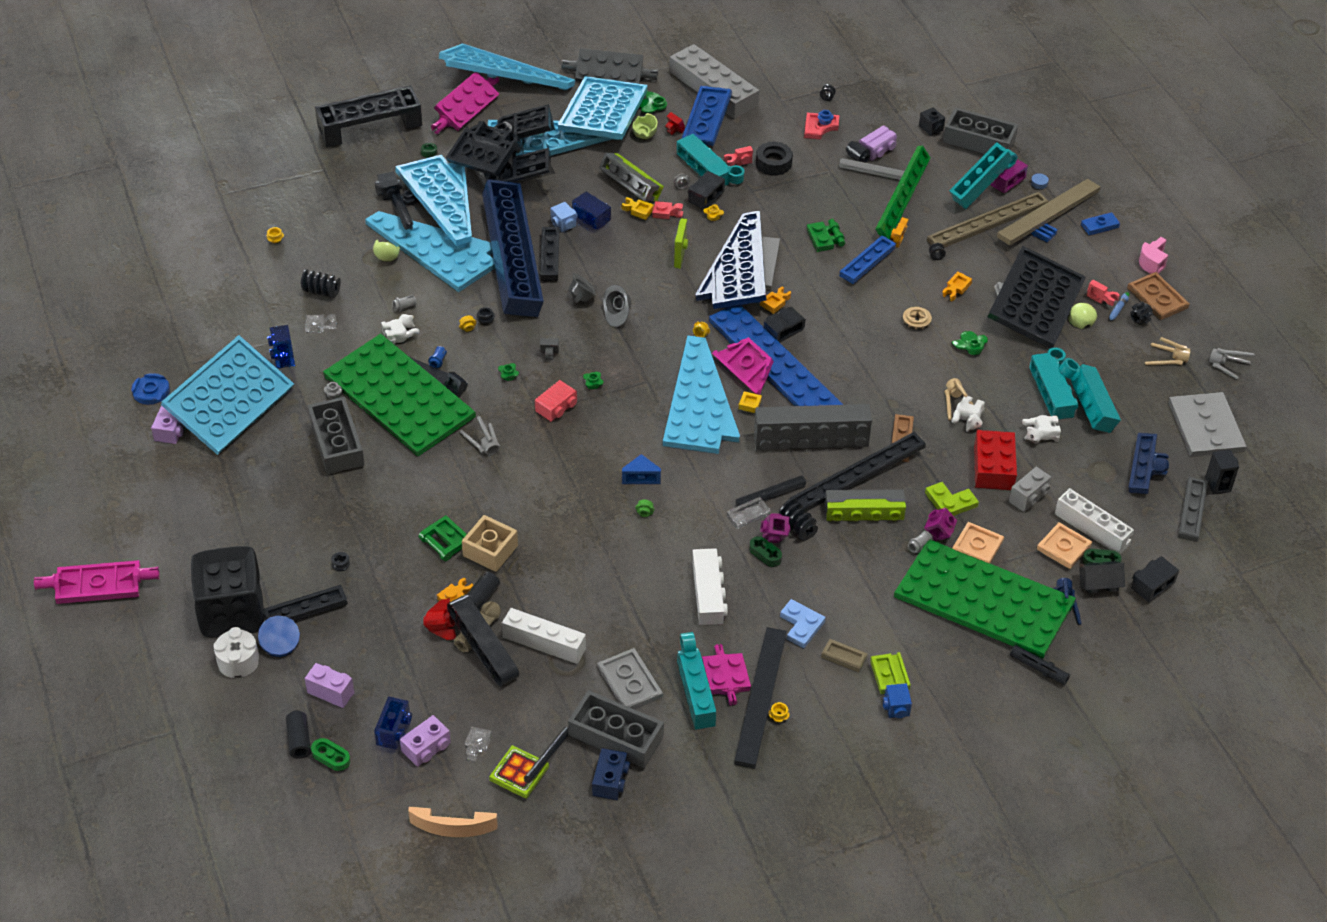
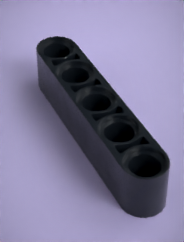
(483, 640)

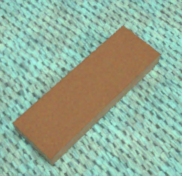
(902, 427)

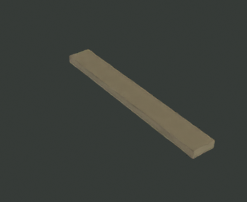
(1048, 212)
(988, 220)

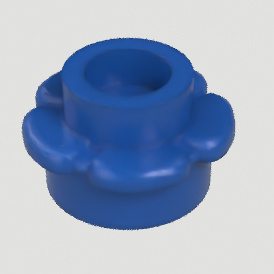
(825, 117)

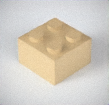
(490, 543)

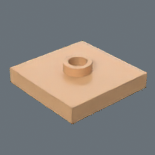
(978, 542)
(1064, 545)

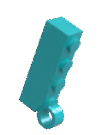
(703, 159)
(982, 175)
(1053, 384)
(1091, 394)
(695, 683)

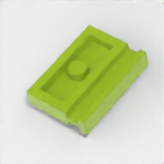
(889, 670)

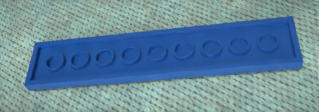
(786, 372)

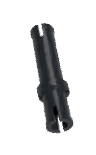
(1060, 676)

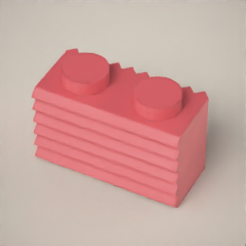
(556, 400)

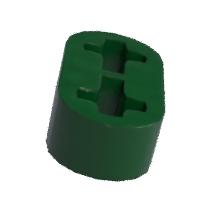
(765, 552)
(1100, 556)

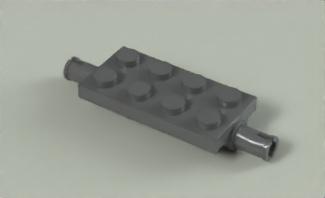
(610, 66)

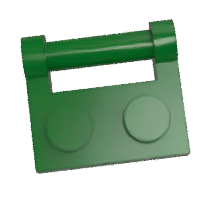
(448, 533)

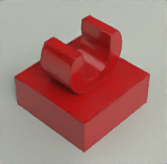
(674, 124)

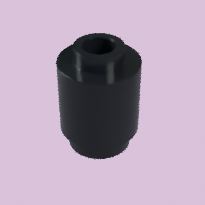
(858, 151)

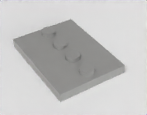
(1206, 424)

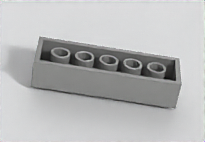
(700, 69)

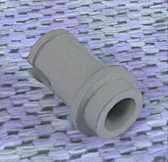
(399, 304)
(916, 544)

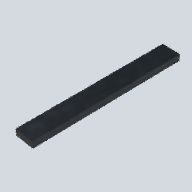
(861, 470)
(760, 698)

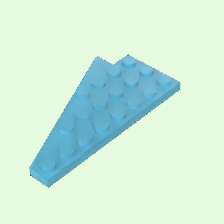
(442, 192)
(435, 251)
(699, 406)

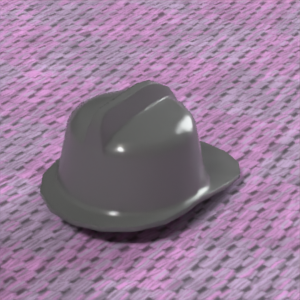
(581, 289)
(616, 305)

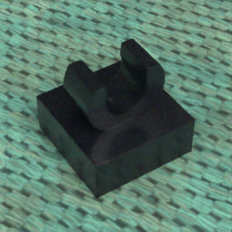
(455, 384)

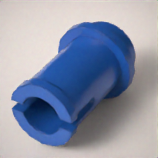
(436, 359)

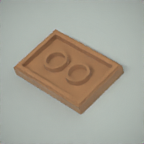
(1159, 295)

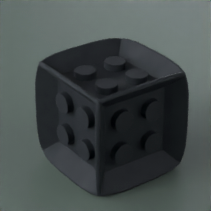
(227, 590)

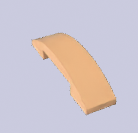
(453, 827)

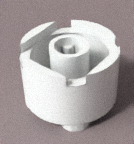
(236, 653)

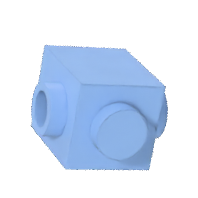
(563, 216)

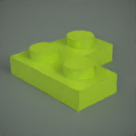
(955, 503)

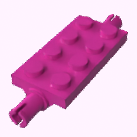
(465, 102)
(97, 581)

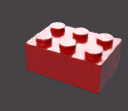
(995, 460)

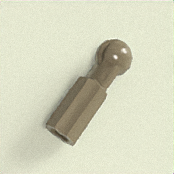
(490, 612)

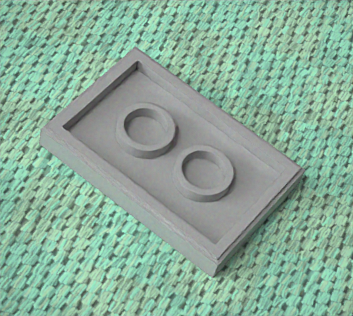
(630, 679)

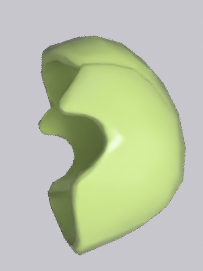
(645, 126)
(385, 251)
(1082, 315)

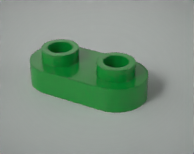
(332, 755)

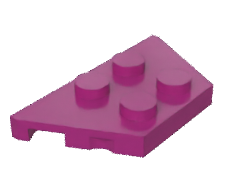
(747, 363)

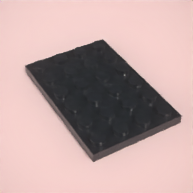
(1036, 297)

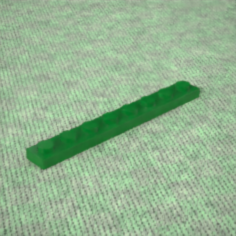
(903, 192)

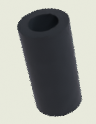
(483, 589)
(298, 734)

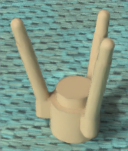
(1180, 353)
(954, 389)

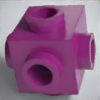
(779, 524)
(940, 524)

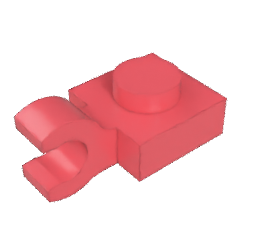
(741, 157)
(665, 210)
(1100, 294)

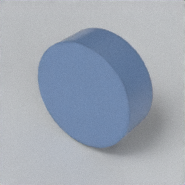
(1039, 181)

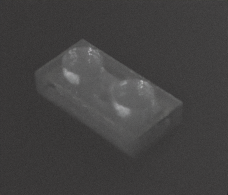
(748, 513)

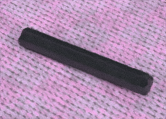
(402, 211)
(773, 491)

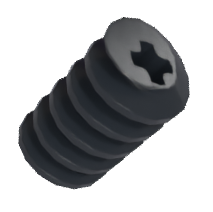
(315, 283)
(799, 519)

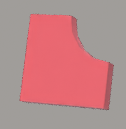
(815, 130)

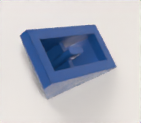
(641, 472)

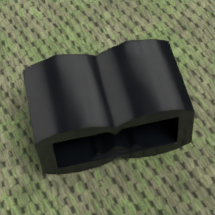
(784, 324)

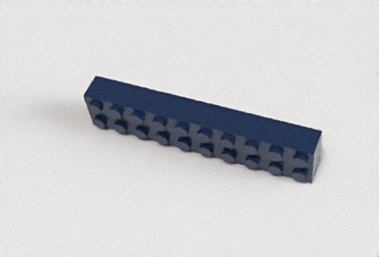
(512, 249)

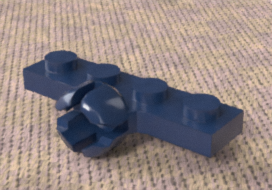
(1146, 463)

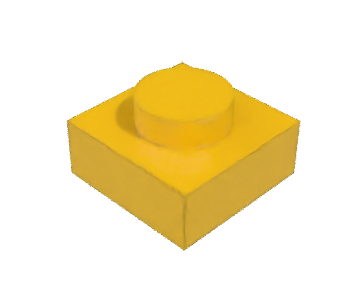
(750, 401)

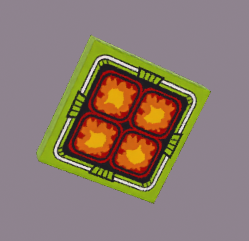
(513, 768)

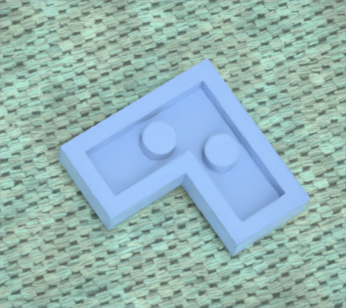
(805, 622)

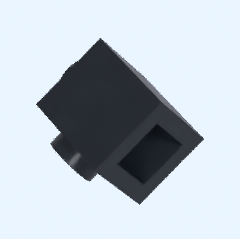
(932, 121)

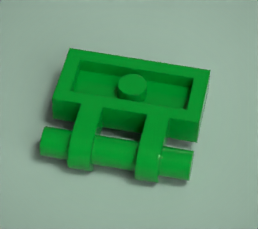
(820, 235)

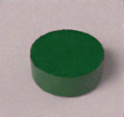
(429, 150)

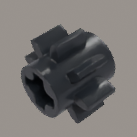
(1141, 313)

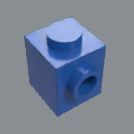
(897, 701)

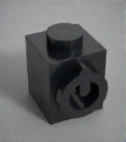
(387, 185)

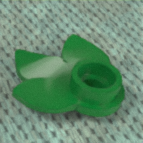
(653, 103)
(971, 342)

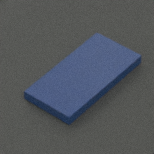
(708, 113)

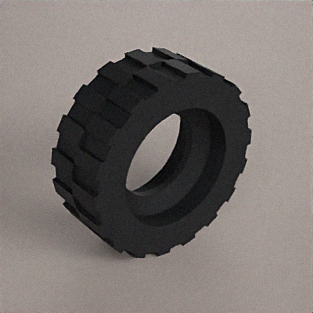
(774, 167)

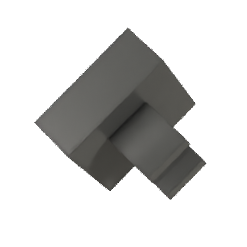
(549, 346)

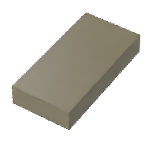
(844, 655)

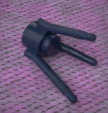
(1065, 585)

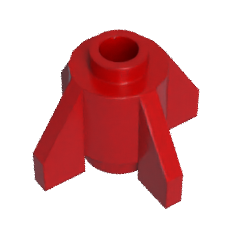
(439, 620)

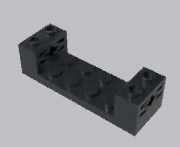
(365, 109)

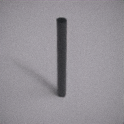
(546, 755)

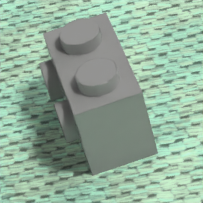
(1030, 489)

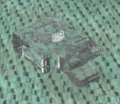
(318, 323)
(476, 741)

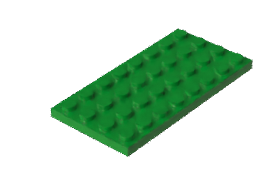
(399, 394)
(985, 598)

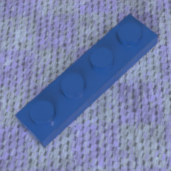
(867, 259)

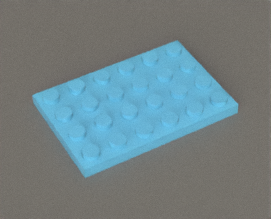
(602, 108)
(227, 394)

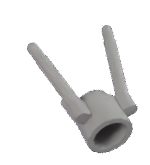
(1220, 356)
(488, 443)

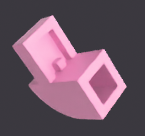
(1152, 256)

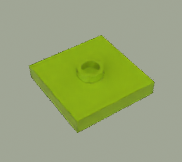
(681, 243)

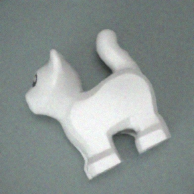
(396, 329)
(970, 413)
(1043, 428)

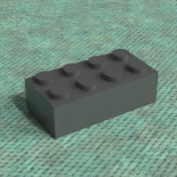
(978, 131)
(336, 435)
(616, 727)

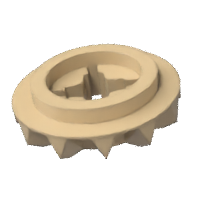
(923, 315)

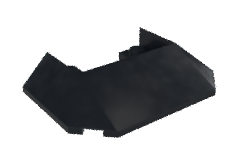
(531, 165)

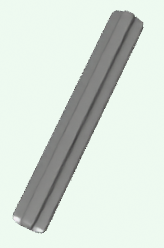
(871, 169)

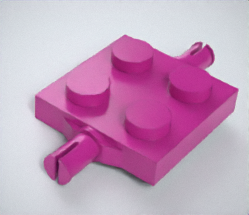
(726, 674)

